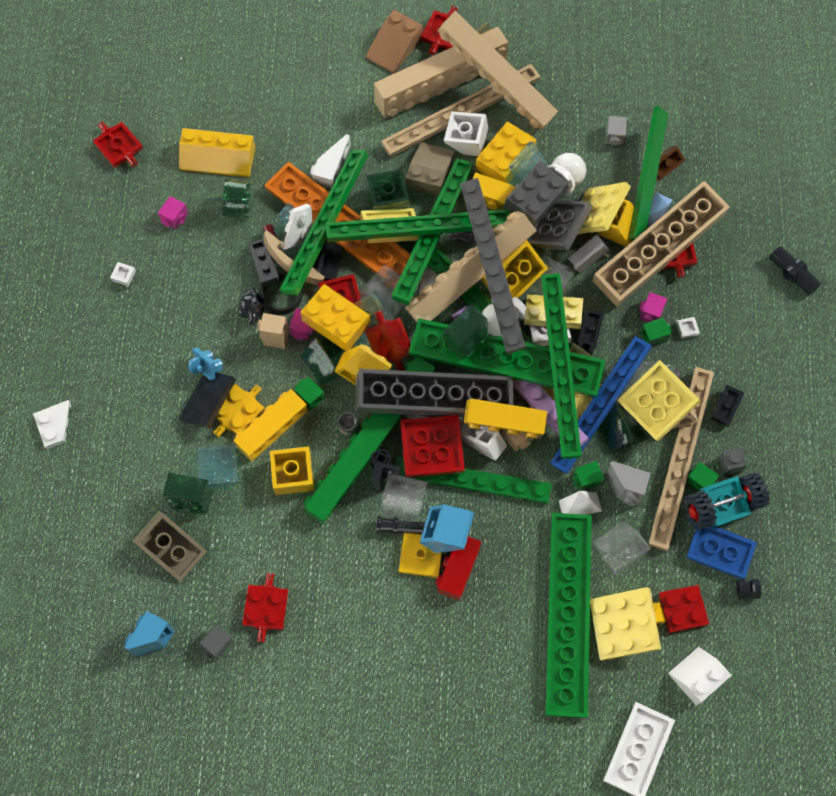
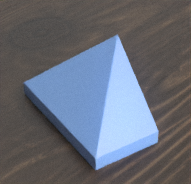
(659, 207)

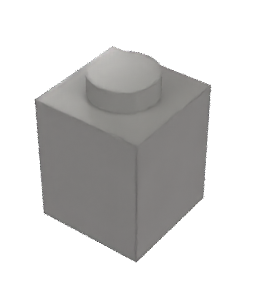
(616, 130)

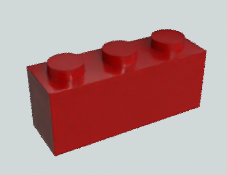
(458, 569)

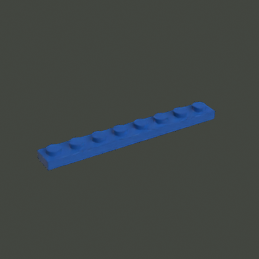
(607, 396)

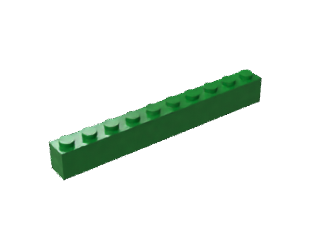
(356, 457)

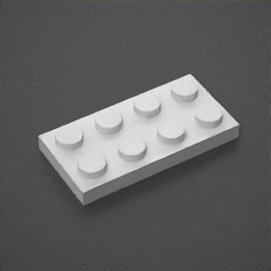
(639, 750)

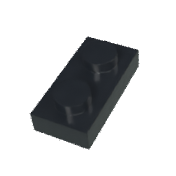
(727, 405)

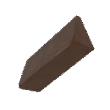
(669, 161)

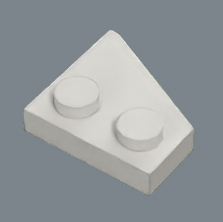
(298, 226)
(53, 424)

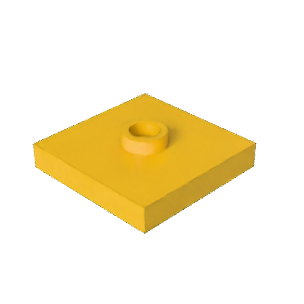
(417, 558)

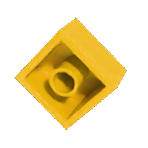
(292, 470)

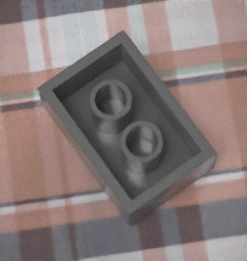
(536, 193)

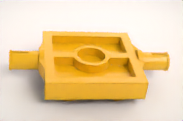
(238, 410)

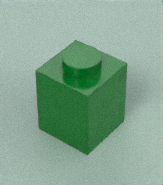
(656, 332)
(309, 393)
(587, 476)
(701, 477)

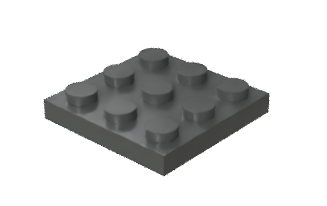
(560, 225)

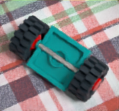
(726, 501)

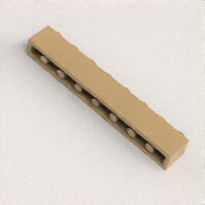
(497, 70)
(468, 270)

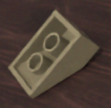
(429, 169)
(169, 546)

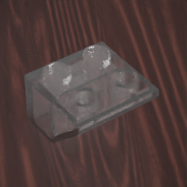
(384, 282)
(402, 498)
(621, 547)

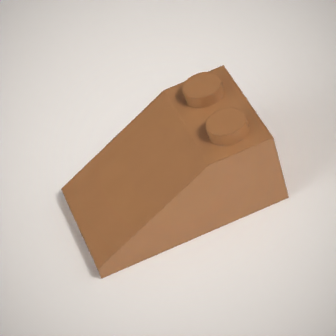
(395, 41)

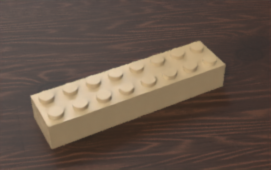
(430, 77)
(660, 243)

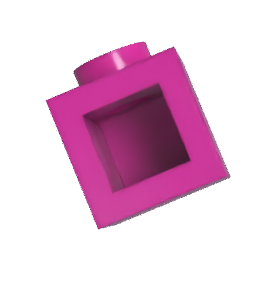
(173, 213)
(652, 307)
(299, 329)

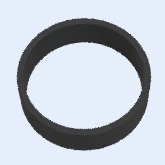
(282, 311)

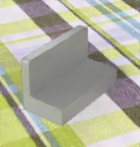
(588, 254)

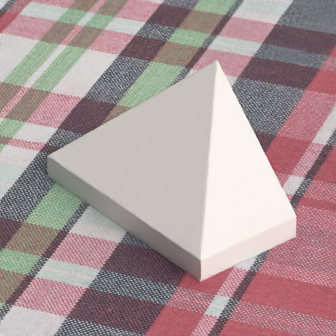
(581, 503)

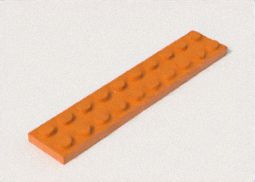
(298, 189)

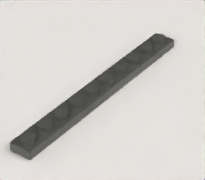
(493, 266)

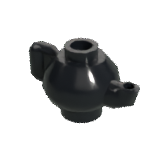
(252, 305)

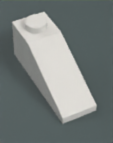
(330, 163)
(482, 440)

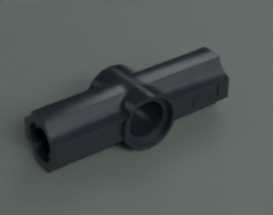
(795, 270)

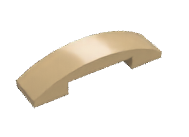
(273, 245)

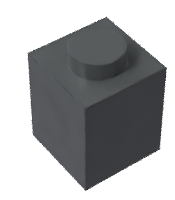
(732, 461)
(216, 642)

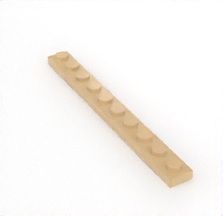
(439, 121)
(679, 465)

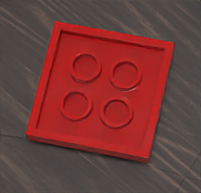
(432, 446)

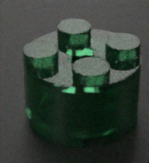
(236, 198)

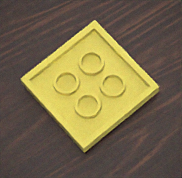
(606, 203)
(659, 400)
(625, 624)

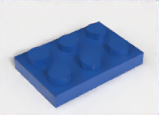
(722, 551)

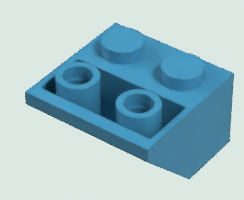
(446, 528)
(149, 636)

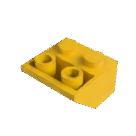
(620, 226)
(360, 358)

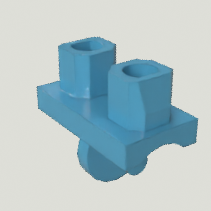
(204, 363)

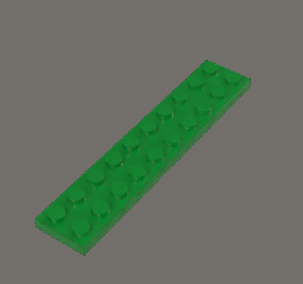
(490, 357)
(568, 616)

